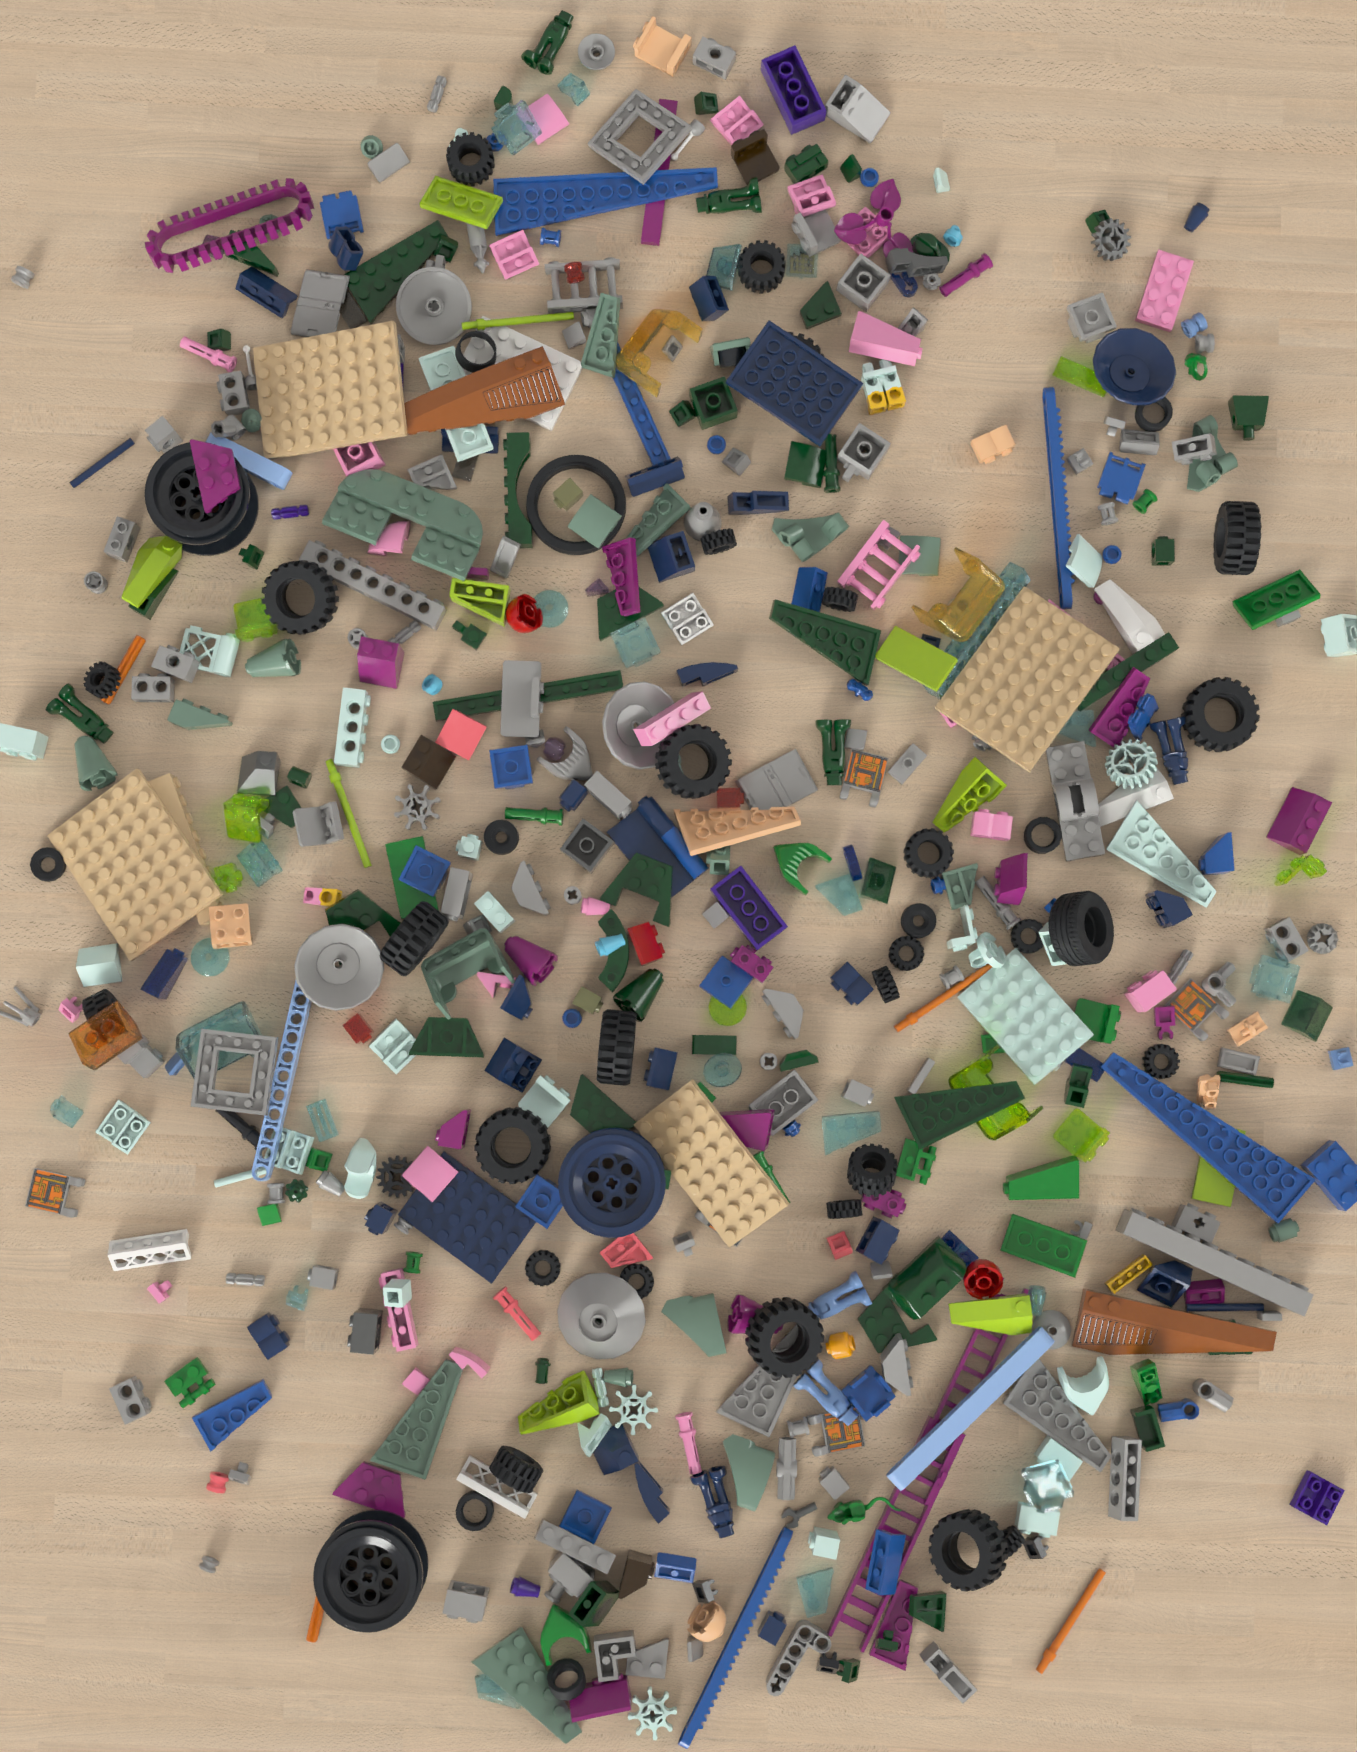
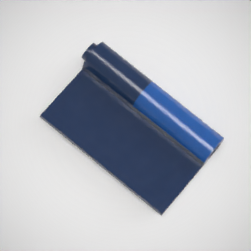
(655, 835)

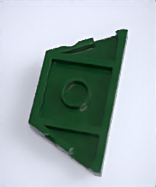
(609, 614)
(446, 1038)
(596, 1110)

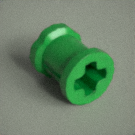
(1145, 501)
(416, 1263)

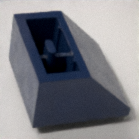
(671, 557)
(1168, 908)
(513, 1065)
(661, 1068)

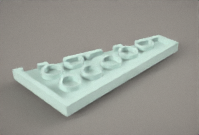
(1153, 851)

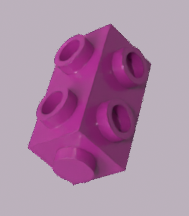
(751, 963)
(890, 1203)

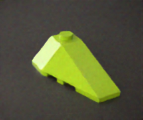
(150, 567)
(972, 788)

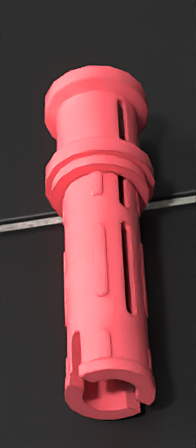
(512, 1304)

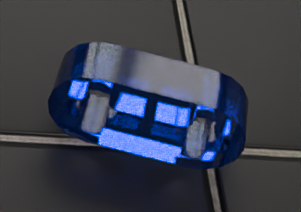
(900, 284)
(852, 862)

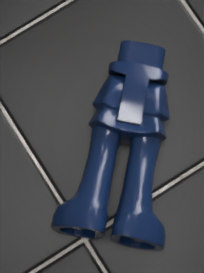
(1174, 761)
(718, 1512)

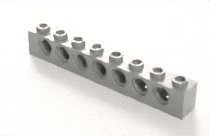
(431, 618)

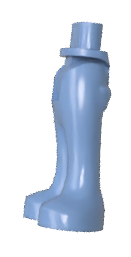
(827, 1304)
(835, 1401)

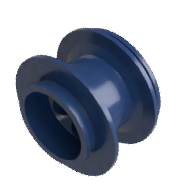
(601, 1216)

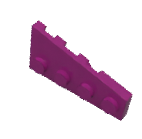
(623, 567)
(1113, 720)
(897, 1620)

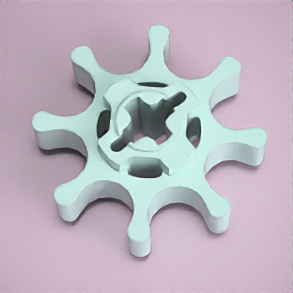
(640, 1417)
(644, 1714)

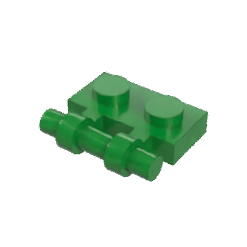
(910, 1159)
(187, 1376)

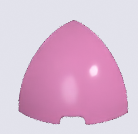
(391, 539)

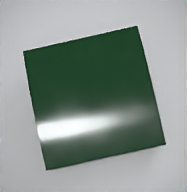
(805, 464)

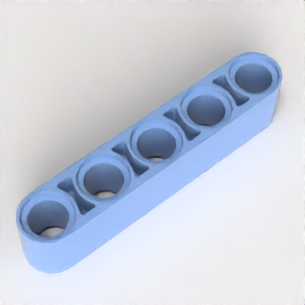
(255, 463)

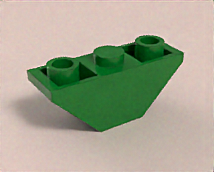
(1147, 1381)

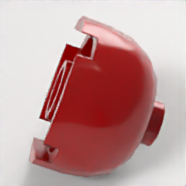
(523, 614)
(983, 1279)

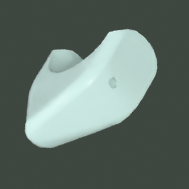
(360, 1168)
(1088, 1390)

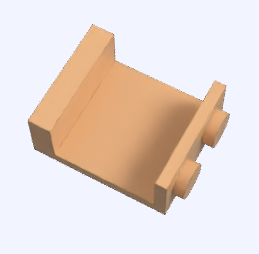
(661, 47)

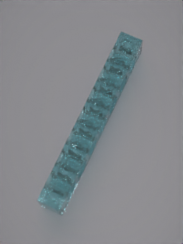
(1014, 579)

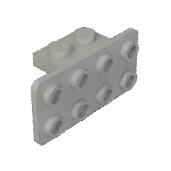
(521, 698)

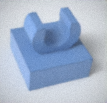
(1340, 1058)

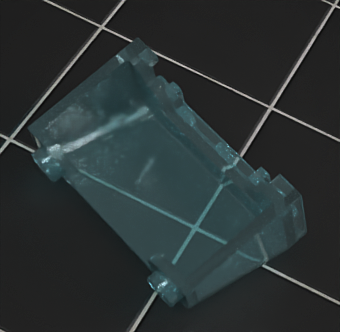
(232, 1019)

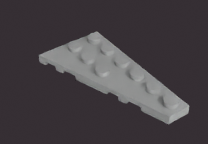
(761, 1395)
(1046, 1406)

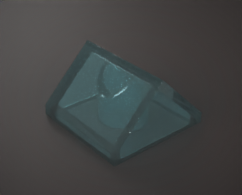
(724, 265)

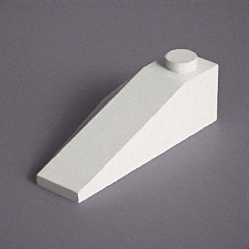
(1130, 618)
(1120, 802)

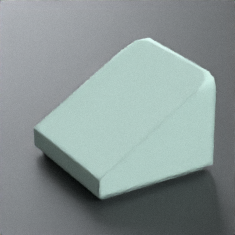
(941, 180)

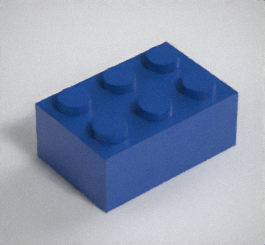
(1334, 1174)

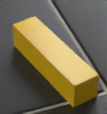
(1128, 1274)

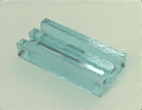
(329, 1117)

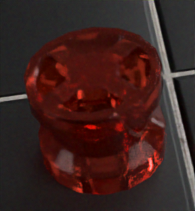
(574, 272)

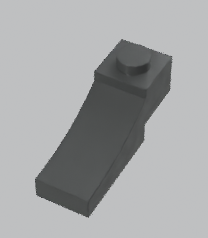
(916, 265)

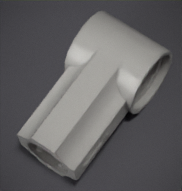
(228, 428)
(1213, 1394)

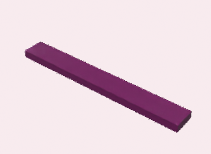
(654, 211)

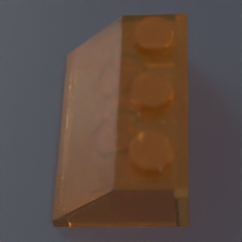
(105, 1036)

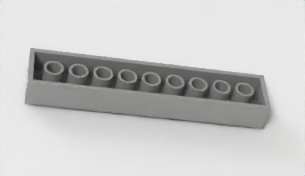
(1217, 1263)

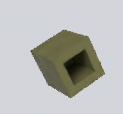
(567, 494)
(588, 1001)

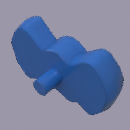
(859, 689)

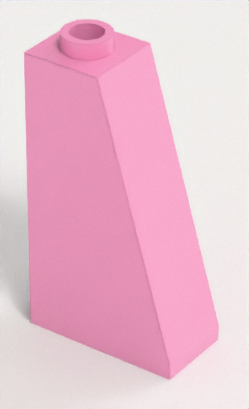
(883, 341)

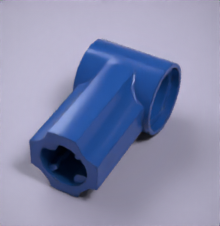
(1175, 1410)

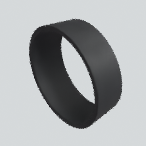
(466, 364)

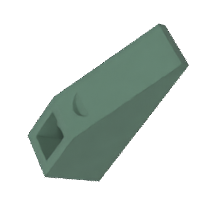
(193, 718)

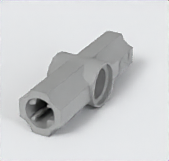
(786, 1468)

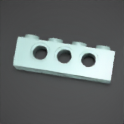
(350, 698)

